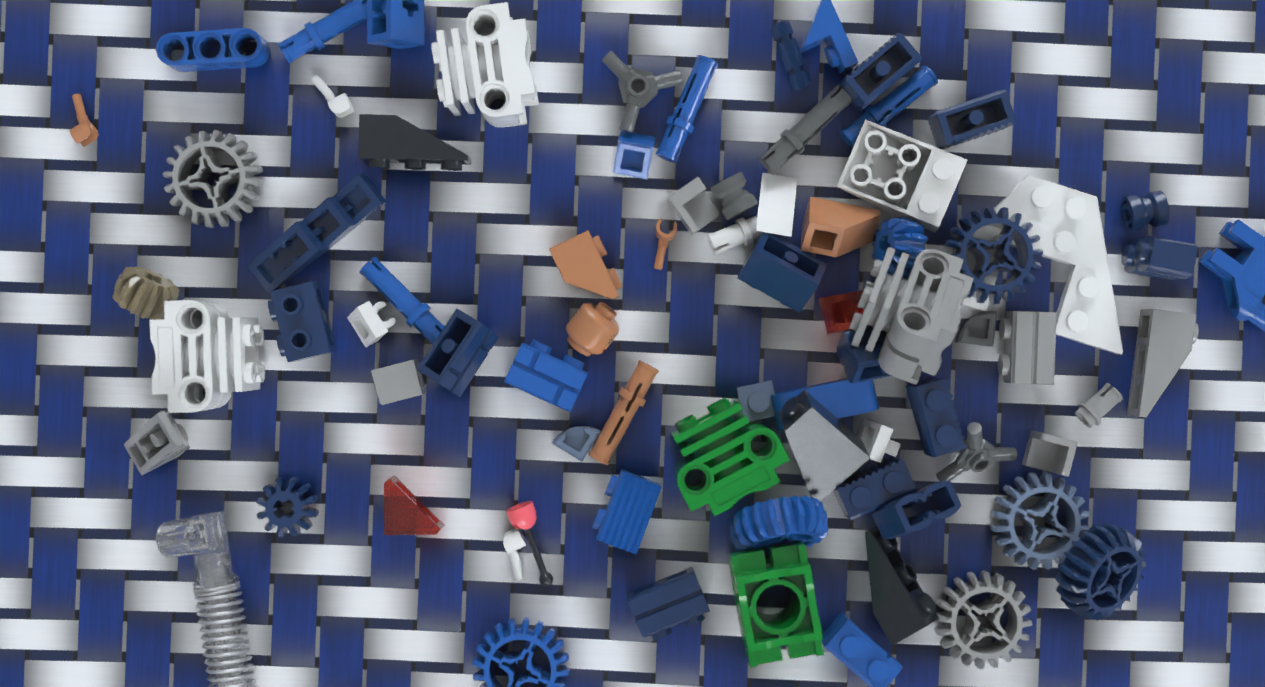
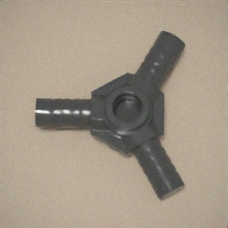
(638, 87)
(977, 455)

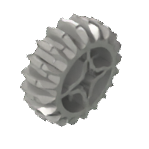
(208, 163)
(992, 610)

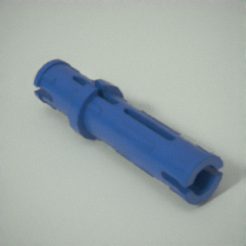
(323, 30)
(689, 102)
(892, 104)
(416, 313)

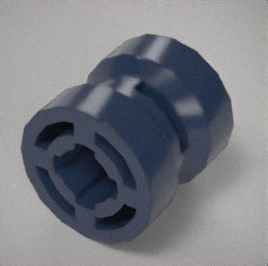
(1146, 210)

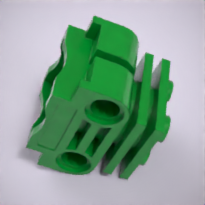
(725, 457)
(796, 624)

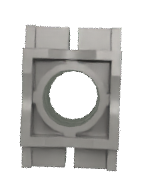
(915, 312)

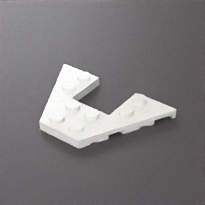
(1069, 234)

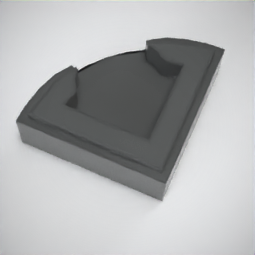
(978, 329)

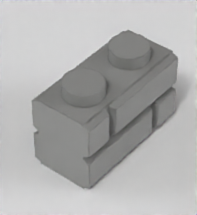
(1028, 347)

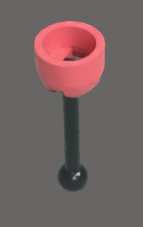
(523, 518)

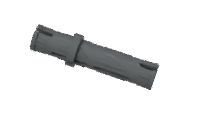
(795, 139)

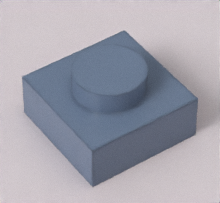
(756, 400)

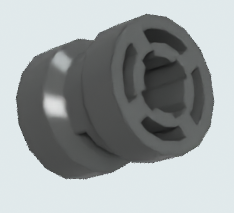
(734, 197)

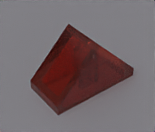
(406, 513)

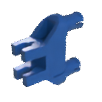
(1241, 277)

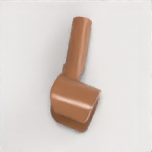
(85, 131)
(663, 241)

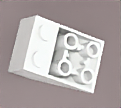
(901, 175)

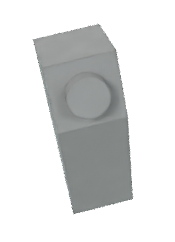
(1160, 350)
(157, 443)

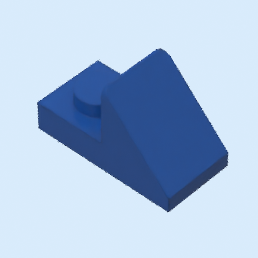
(829, 30)

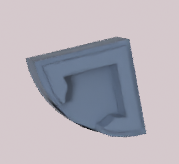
(577, 440)

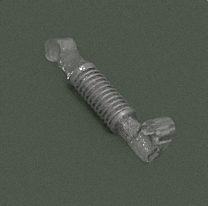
(215, 588)

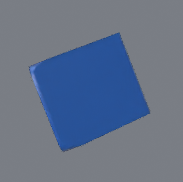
(634, 154)

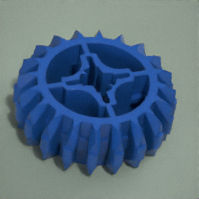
(779, 523)
(505, 659)

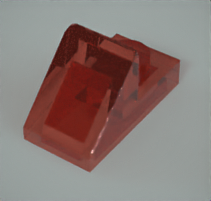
(839, 310)

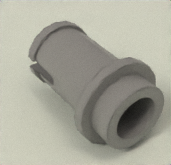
(1097, 406)

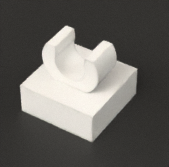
(368, 323)
(877, 440)

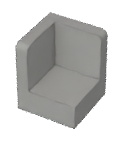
(693, 206)
(398, 382)
(1049, 453)

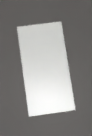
(776, 204)

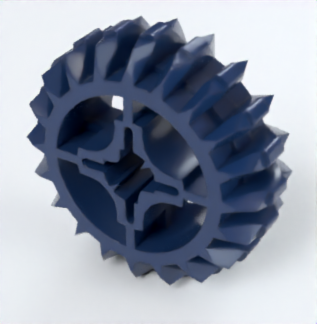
(1001, 242)
(1101, 571)

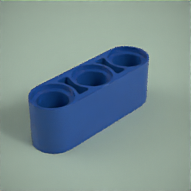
(197, 43)
(837, 396)

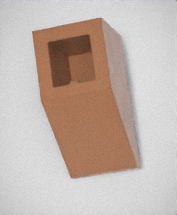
(836, 227)
(583, 267)

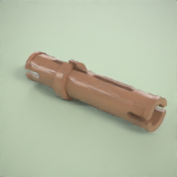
(604, 449)

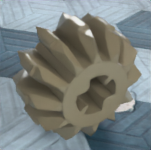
(144, 292)

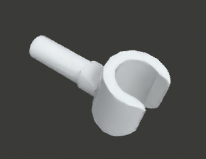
(339, 105)
(512, 542)

